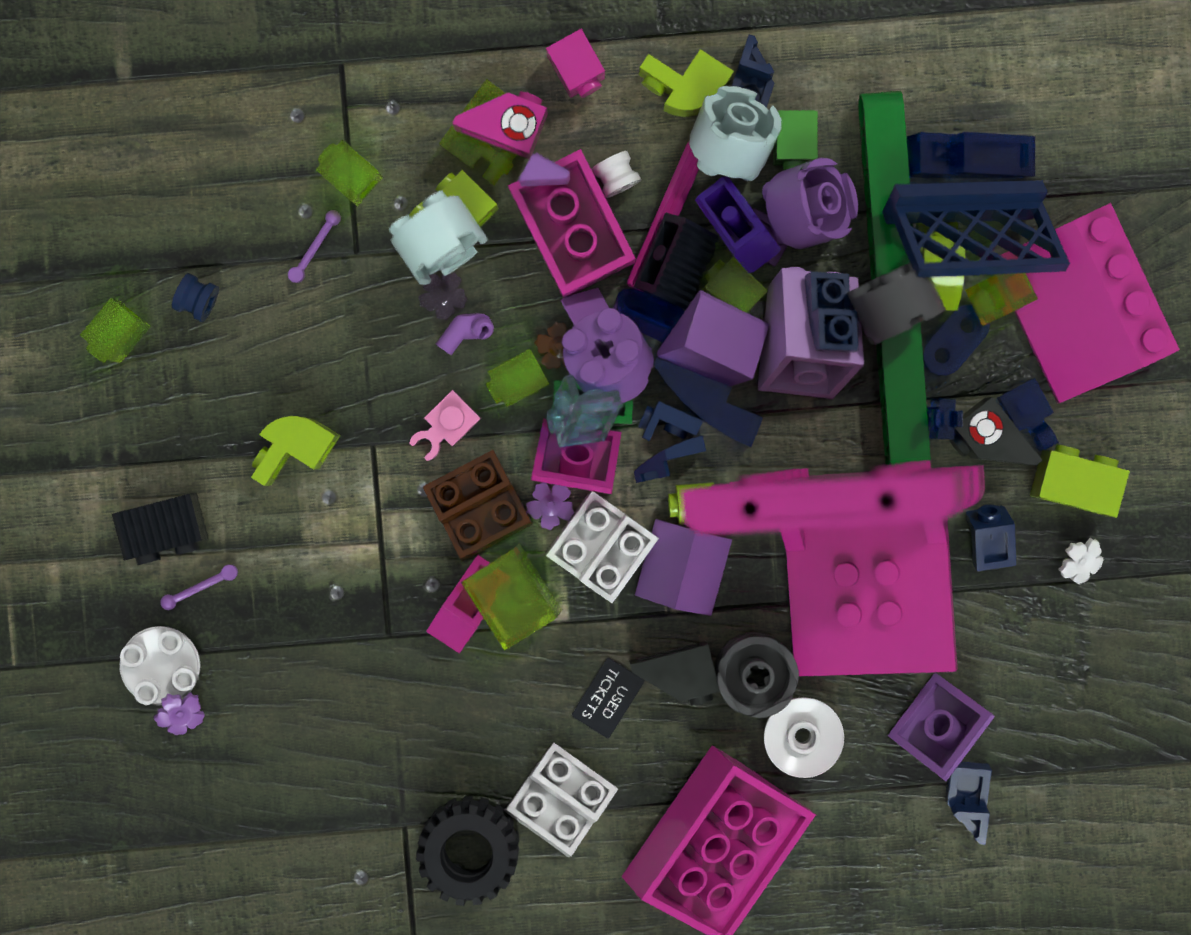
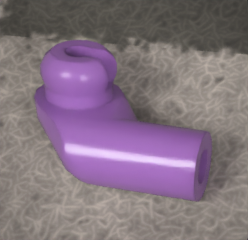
(465, 327)

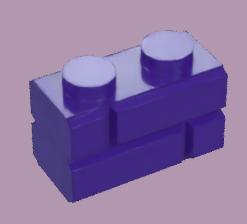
(737, 224)

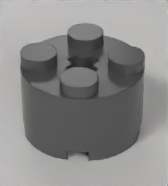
(895, 303)
(778, 681)

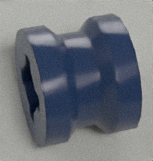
(195, 297)

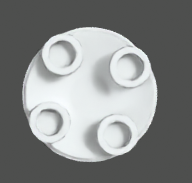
(159, 664)

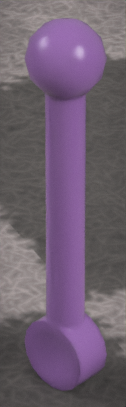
(297, 274)
(228, 573)

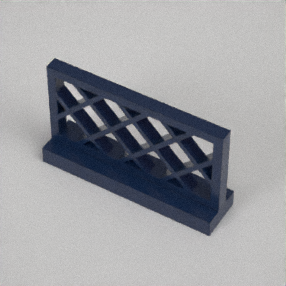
(971, 205)

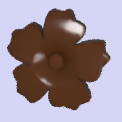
(552, 346)

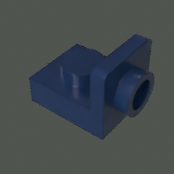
(676, 421)
(992, 537)

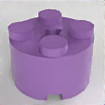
(810, 204)
(608, 354)

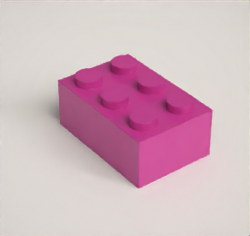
(574, 227)

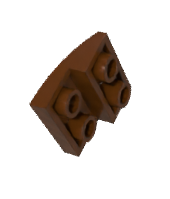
(477, 505)

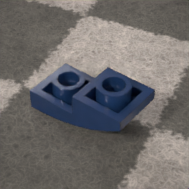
(829, 312)

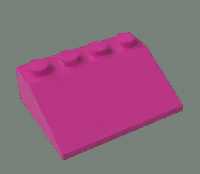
(1097, 314)
(717, 845)

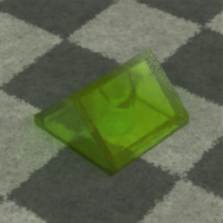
(512, 597)

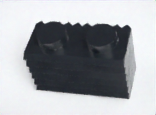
(676, 261)
(160, 527)

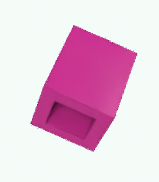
(576, 64)

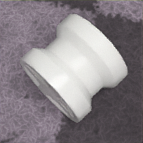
(616, 174)

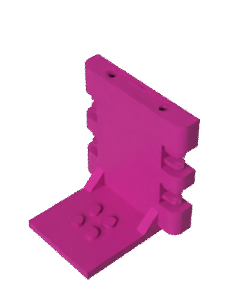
(861, 572)

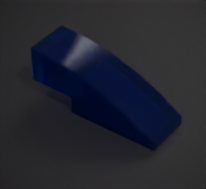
(970, 155)
(708, 402)

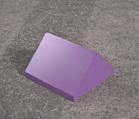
(716, 341)
(683, 568)
(941, 726)

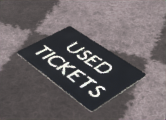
(608, 698)

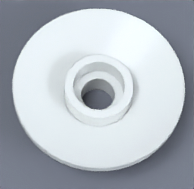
(818, 751)

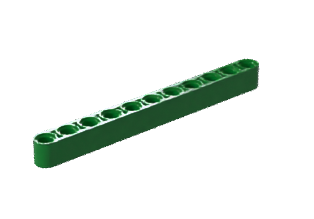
(900, 356)

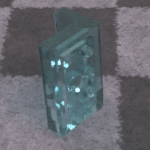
(582, 417)

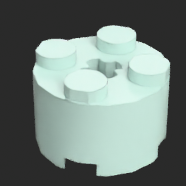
(734, 134)
(437, 237)

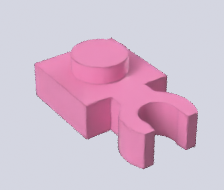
(449, 421)

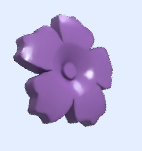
(550, 504)
(179, 713)

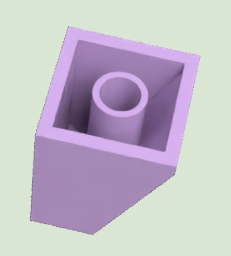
(789, 353)

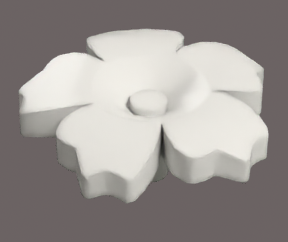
(1083, 561)

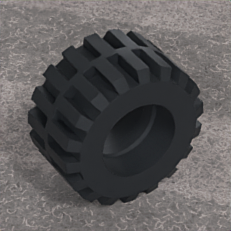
(459, 882)

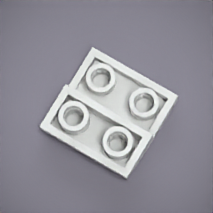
(601, 546)
(561, 800)

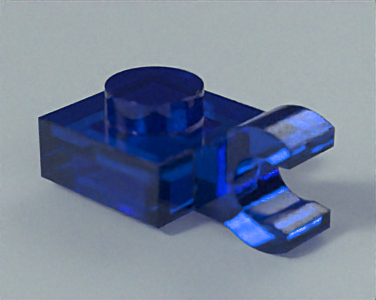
(1027, 409)
(943, 419)

